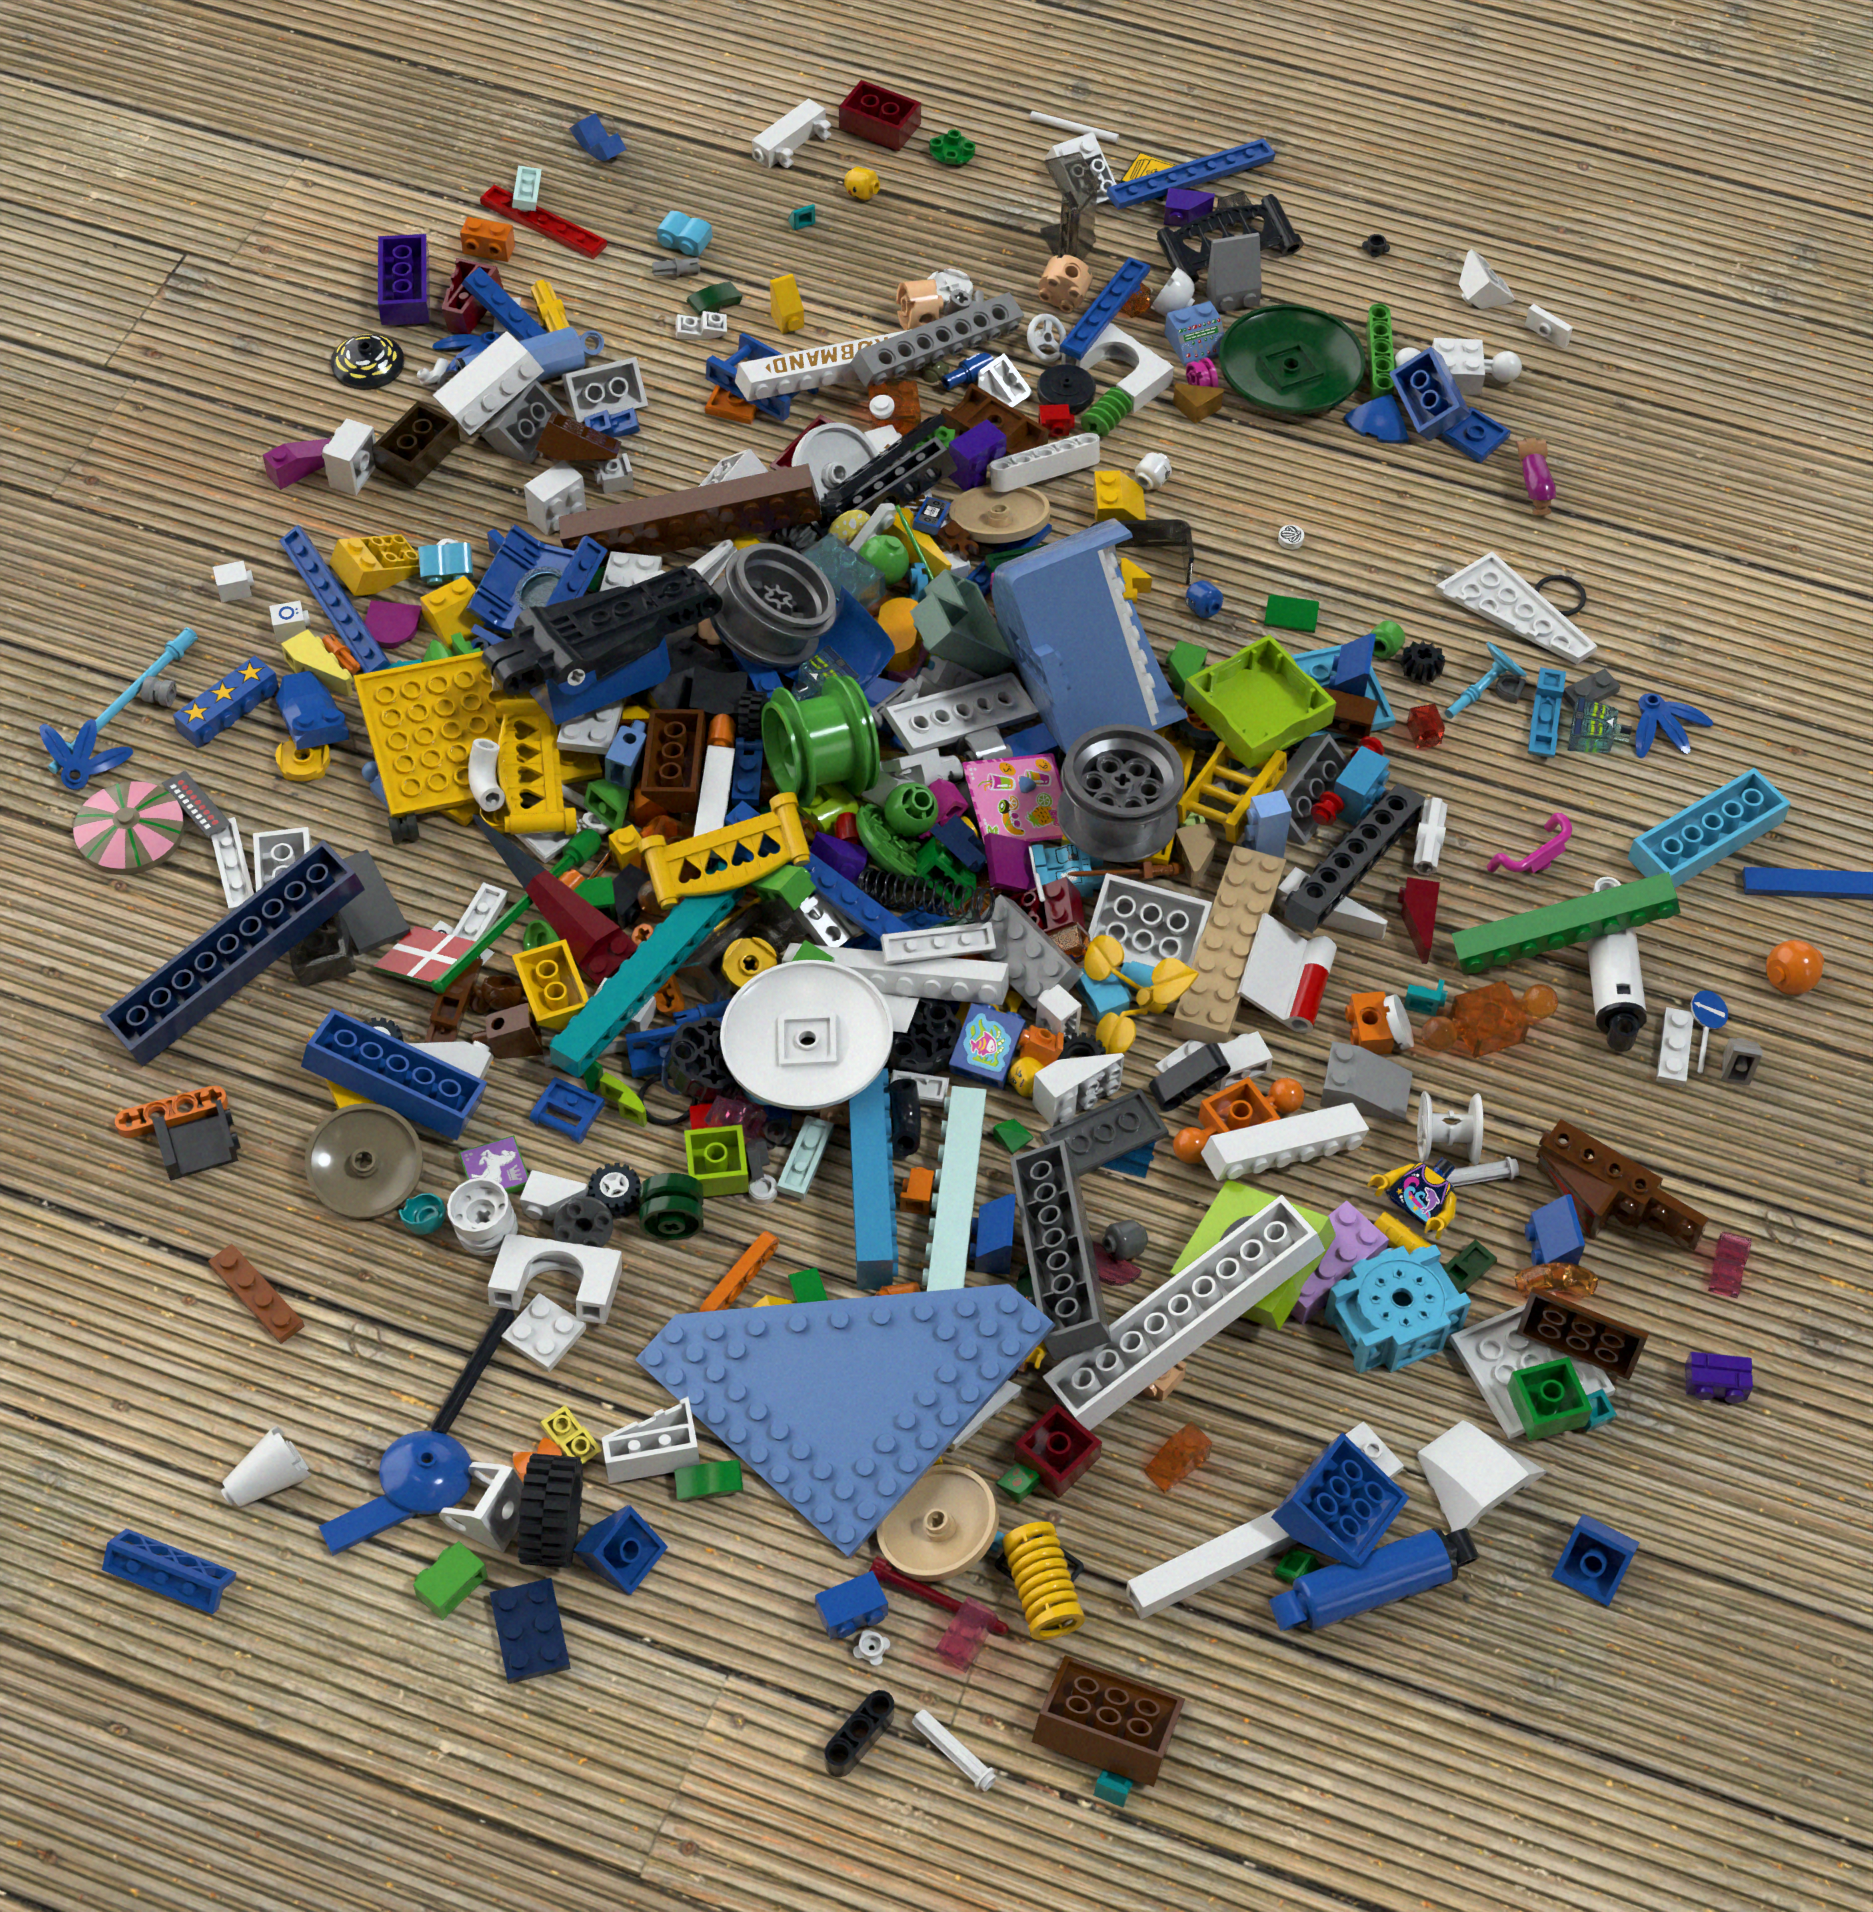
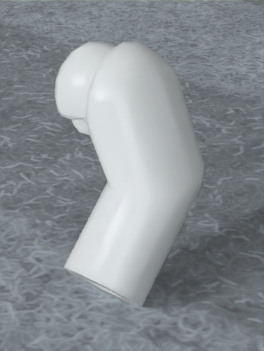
(431, 377)

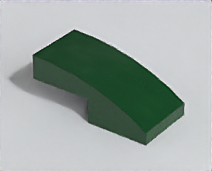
(713, 297)
(1469, 1266)

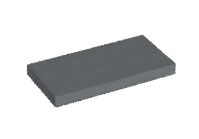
(373, 914)
(1109, 1131)

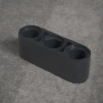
(1189, 1077)
(854, 1747)

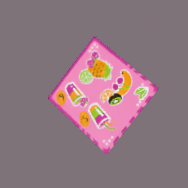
(1002, 805)

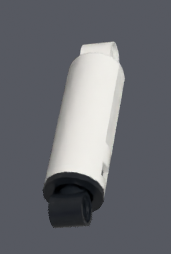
(1617, 982)

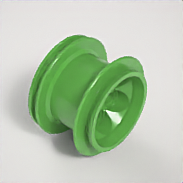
(821, 740)

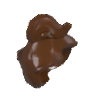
(499, 993)

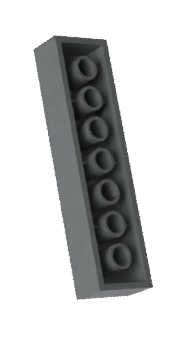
(1060, 1249)

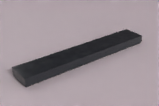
(886, 457)

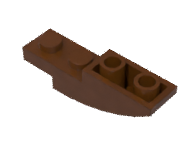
(452, 1004)

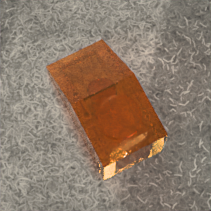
(1179, 1457)

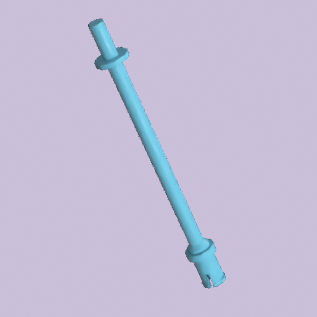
(173, 651)

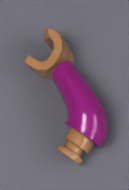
(1536, 473)

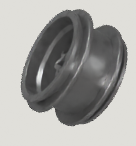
(773, 606)

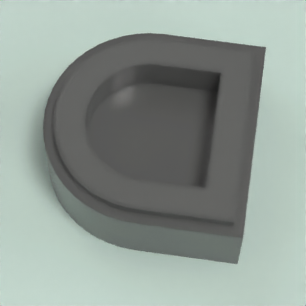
(1510, 688)

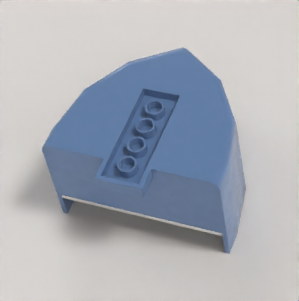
(1079, 638)

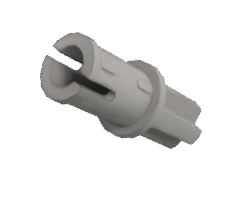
(676, 267)

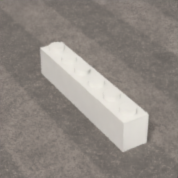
(1284, 1141)

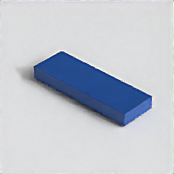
(362, 1524)

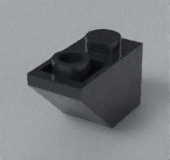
(626, 891)

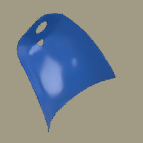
(856, 639)

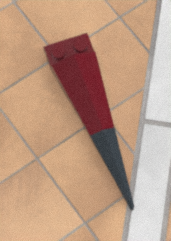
(592, 937)

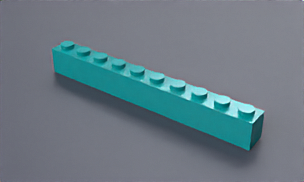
(640, 978)

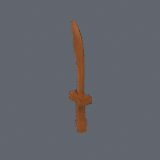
(1144, 871)

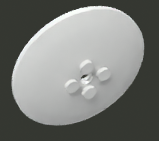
(801, 1001)

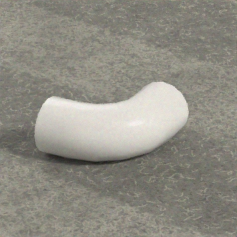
(483, 775)

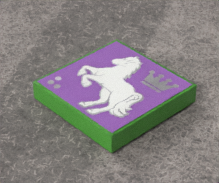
(496, 1161)

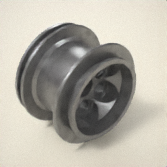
(1120, 793)

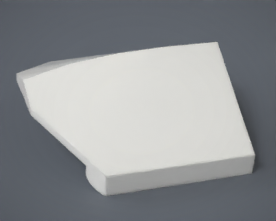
(1003, 381)

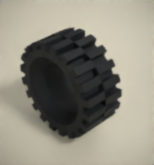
(550, 1510)

